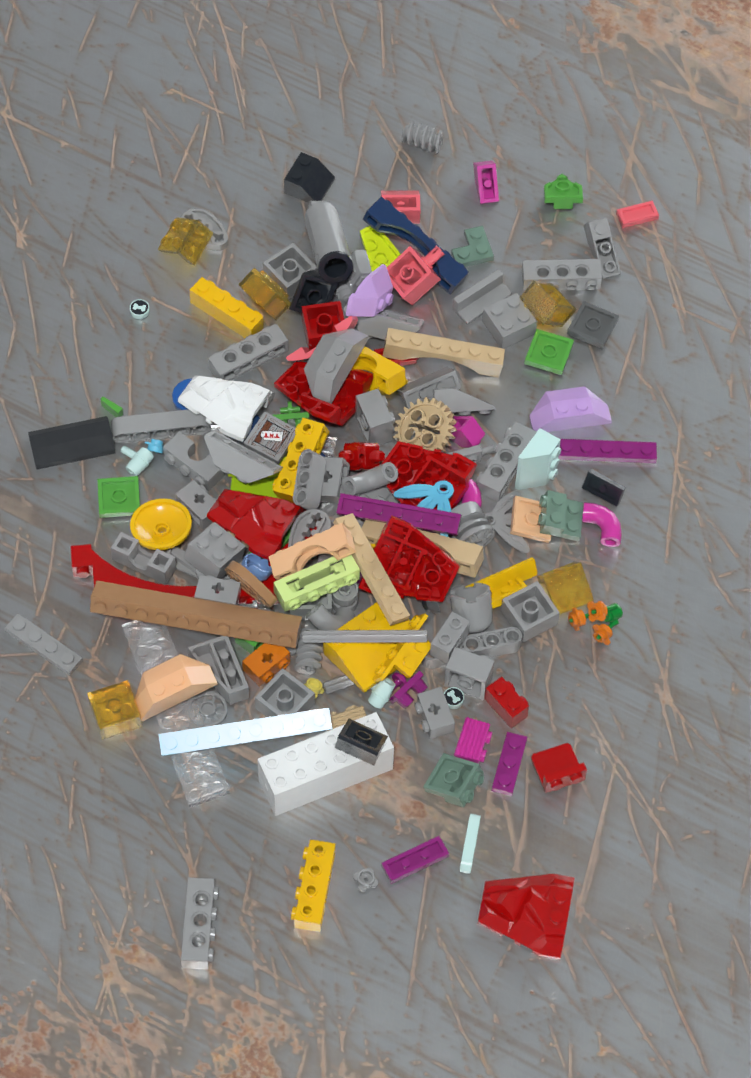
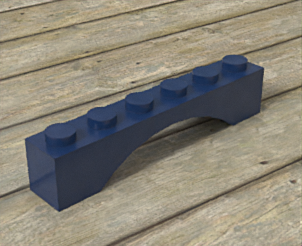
(389, 220)

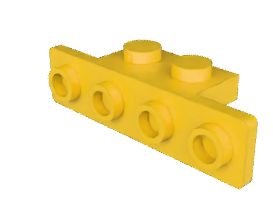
(509, 580)
(405, 655)

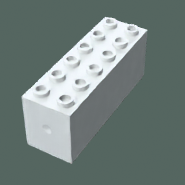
(317, 768)

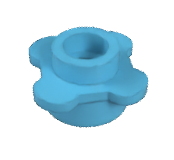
(155, 445)

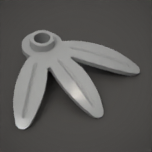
(502, 521)

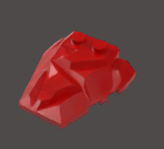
(295, 386)
(428, 467)
(255, 519)
(413, 562)
(529, 911)

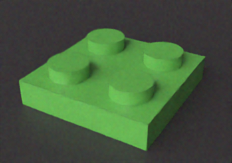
(549, 352)
(118, 496)

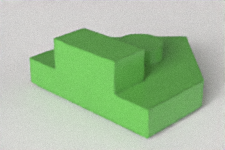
(563, 193)

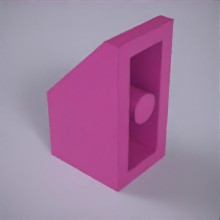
(486, 181)
(468, 431)

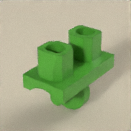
(291, 416)

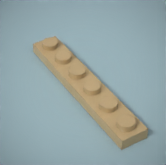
(374, 573)

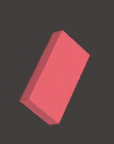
(637, 214)

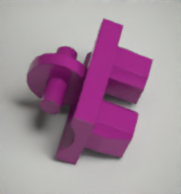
(414, 683)

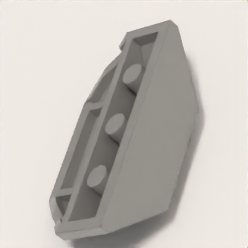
(378, 325)
(333, 361)
(238, 459)

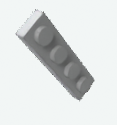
(43, 644)

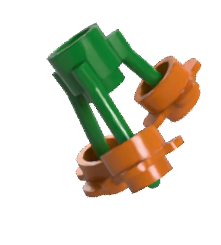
(600, 612)

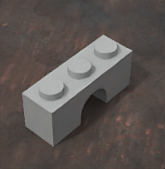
(178, 453)
(128, 552)

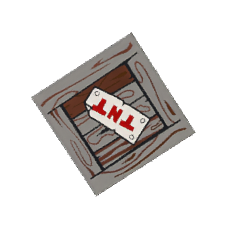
(270, 437)

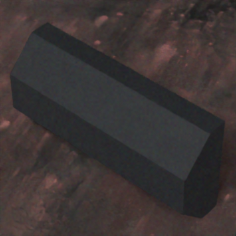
(71, 442)

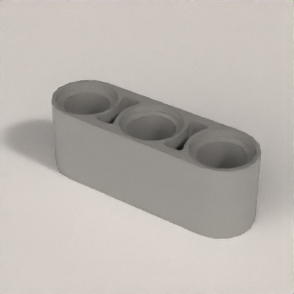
(309, 480)

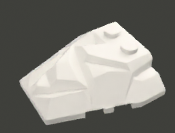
(226, 403)

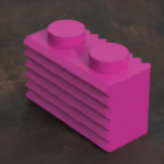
(473, 740)

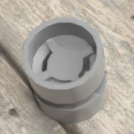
(346, 597)

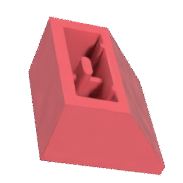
(405, 202)

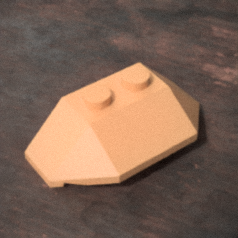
(172, 684)

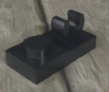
(603, 487)

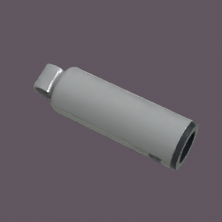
(328, 241)

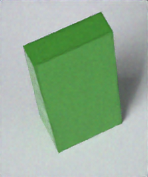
(113, 408)

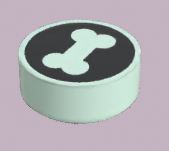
(139, 309)
(454, 697)

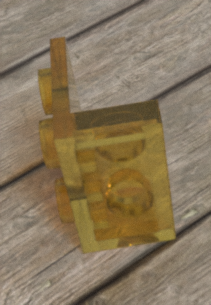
(186, 239)
(567, 586)

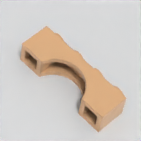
(334, 541)

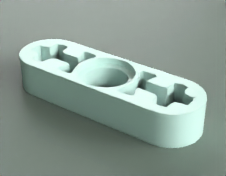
(470, 843)

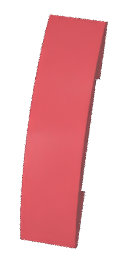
(304, 353)

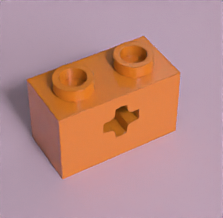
(266, 662)

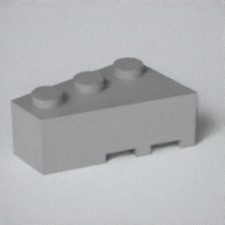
(225, 666)

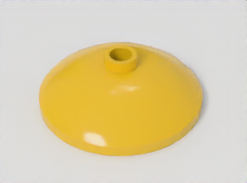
(158, 517)

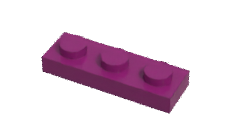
(509, 764)
(415, 859)

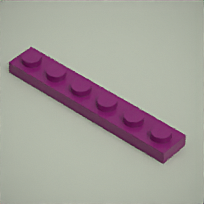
(608, 451)
(382, 510)

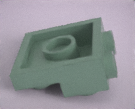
(560, 516)
(455, 779)

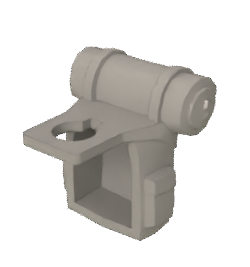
(360, 271)

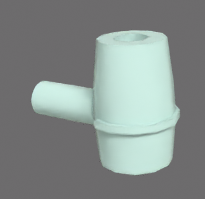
(138, 461)
(381, 693)

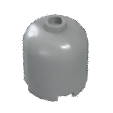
(474, 605)

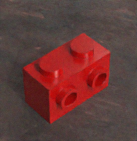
(506, 702)

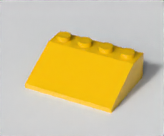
(361, 660)

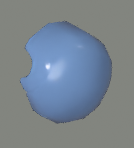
(257, 566)

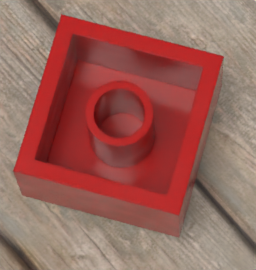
(320, 320)

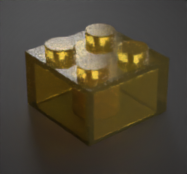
(265, 293)
(547, 303)
(114, 710)

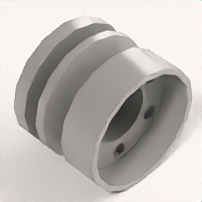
(473, 525)

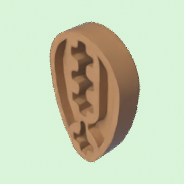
(250, 584)

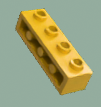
(225, 308)
(308, 435)
(314, 885)

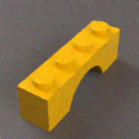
(387, 374)

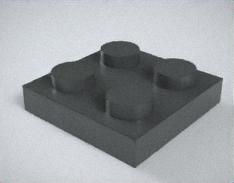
(593, 324)

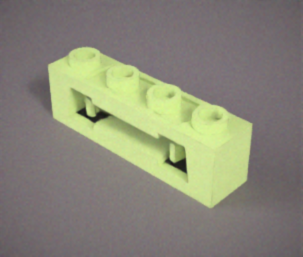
(316, 582)

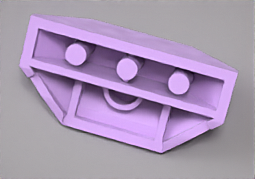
(371, 295)
(569, 410)

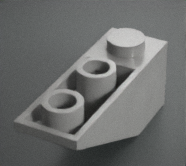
(602, 246)
(461, 402)

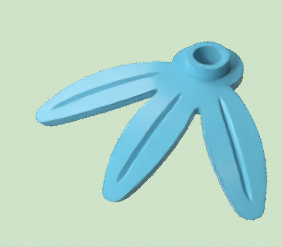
(433, 493)

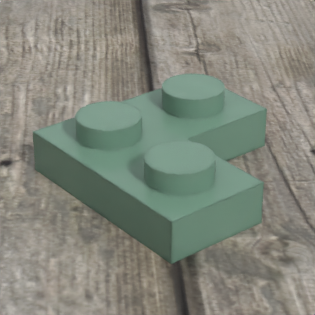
(478, 248)

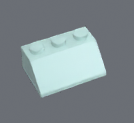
(538, 461)

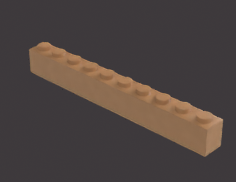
(196, 614)

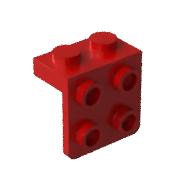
(558, 767)

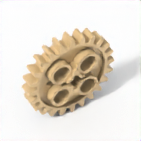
(431, 412)

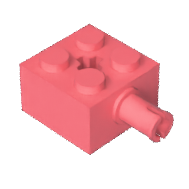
(413, 273)

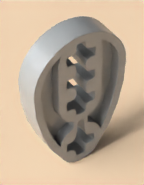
(212, 224)
(306, 521)

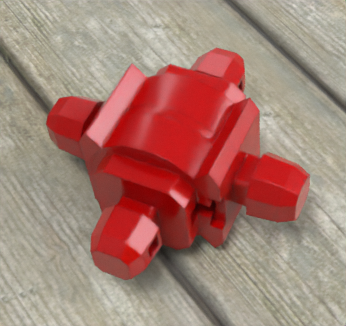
(362, 455)

